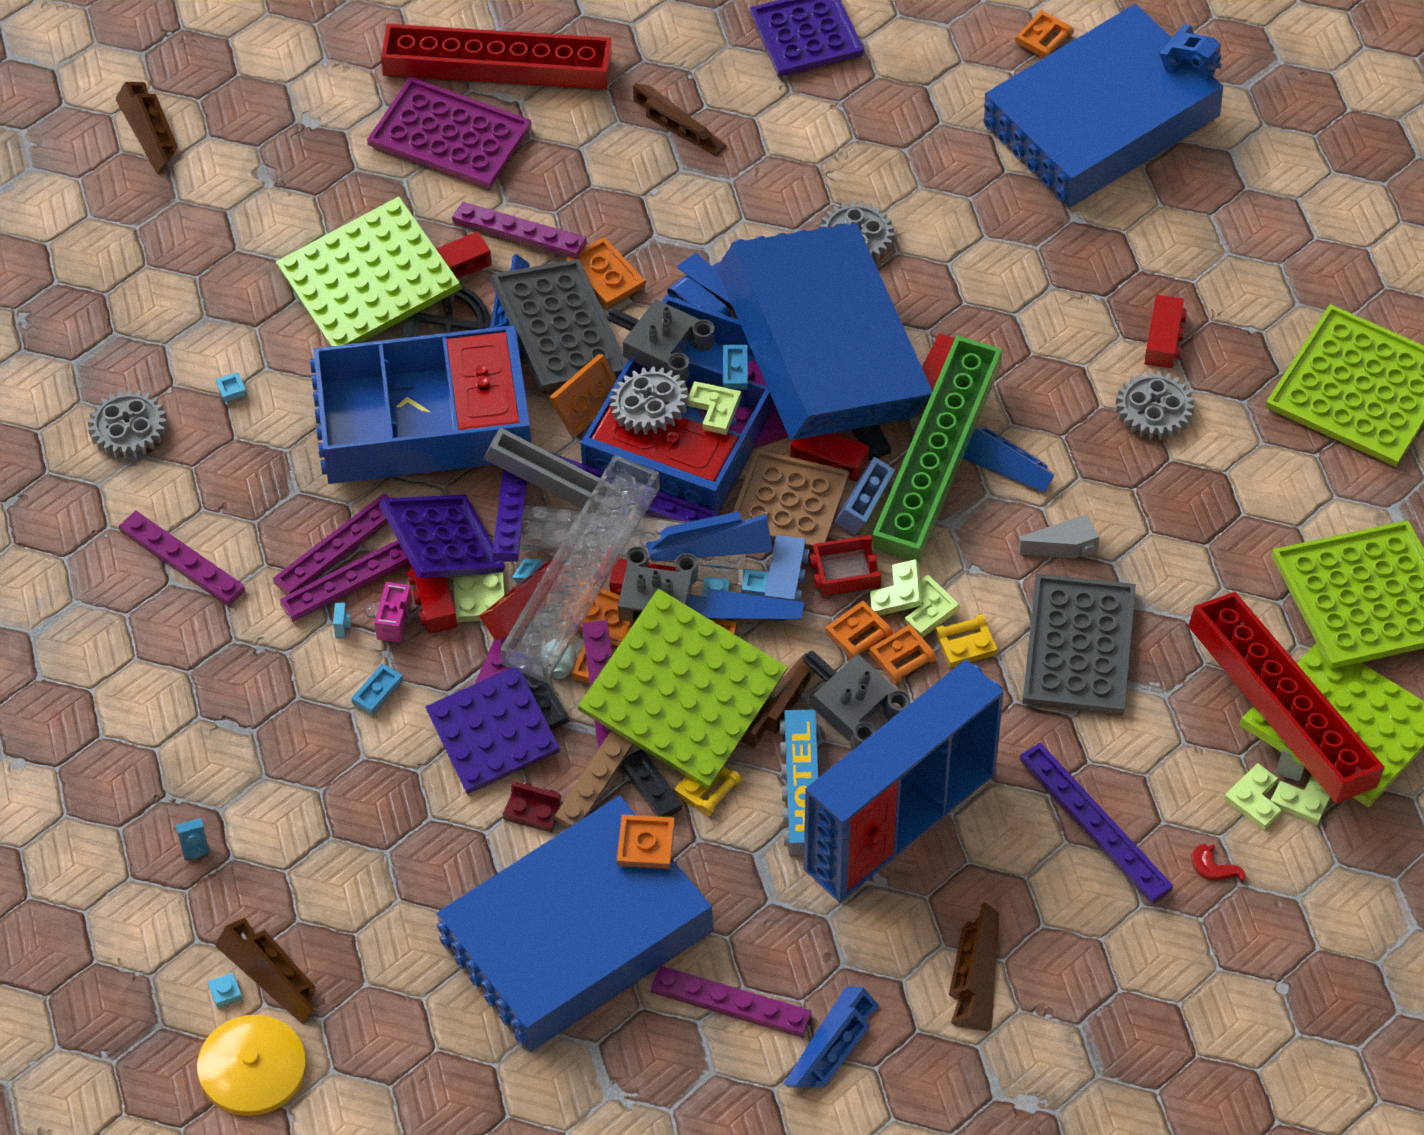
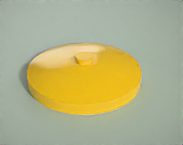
(251, 1065)

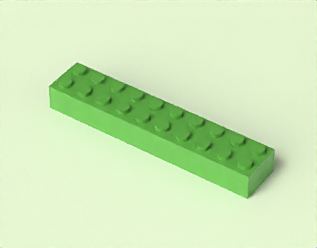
(937, 449)

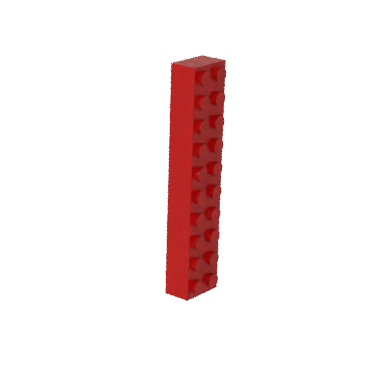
(496, 56)
(1286, 697)

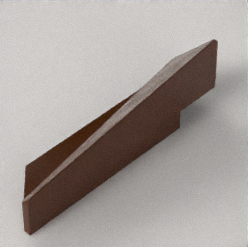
(675, 119)
(147, 123)
(781, 699)
(268, 967)
(975, 971)

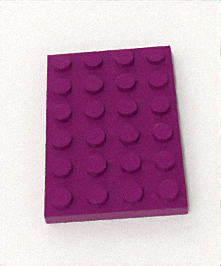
(449, 132)

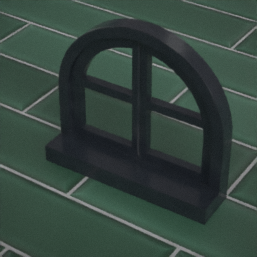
(411, 324)

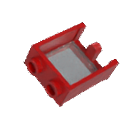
(845, 566)

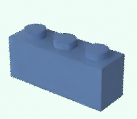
(864, 496)
(787, 568)

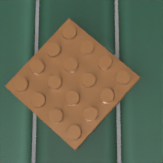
(793, 494)

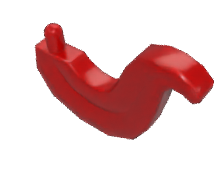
(1205, 866)

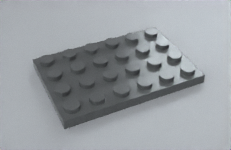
(556, 321)
(1079, 644)

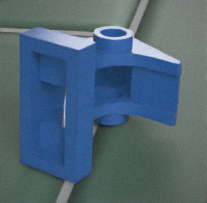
(1199, 49)

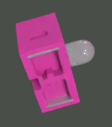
(391, 612)

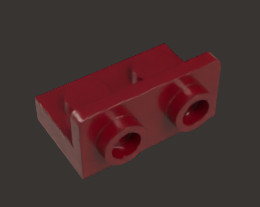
(532, 806)

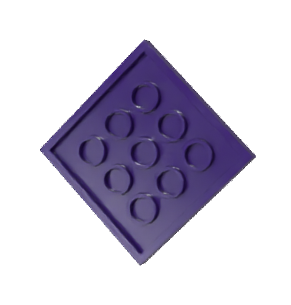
(805, 34)
(441, 535)
(492, 729)

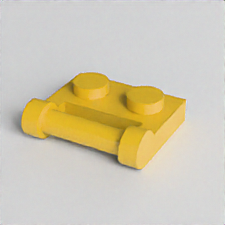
(969, 647)
(693, 793)

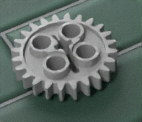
(874, 226)
(649, 400)
(1155, 405)
(131, 423)

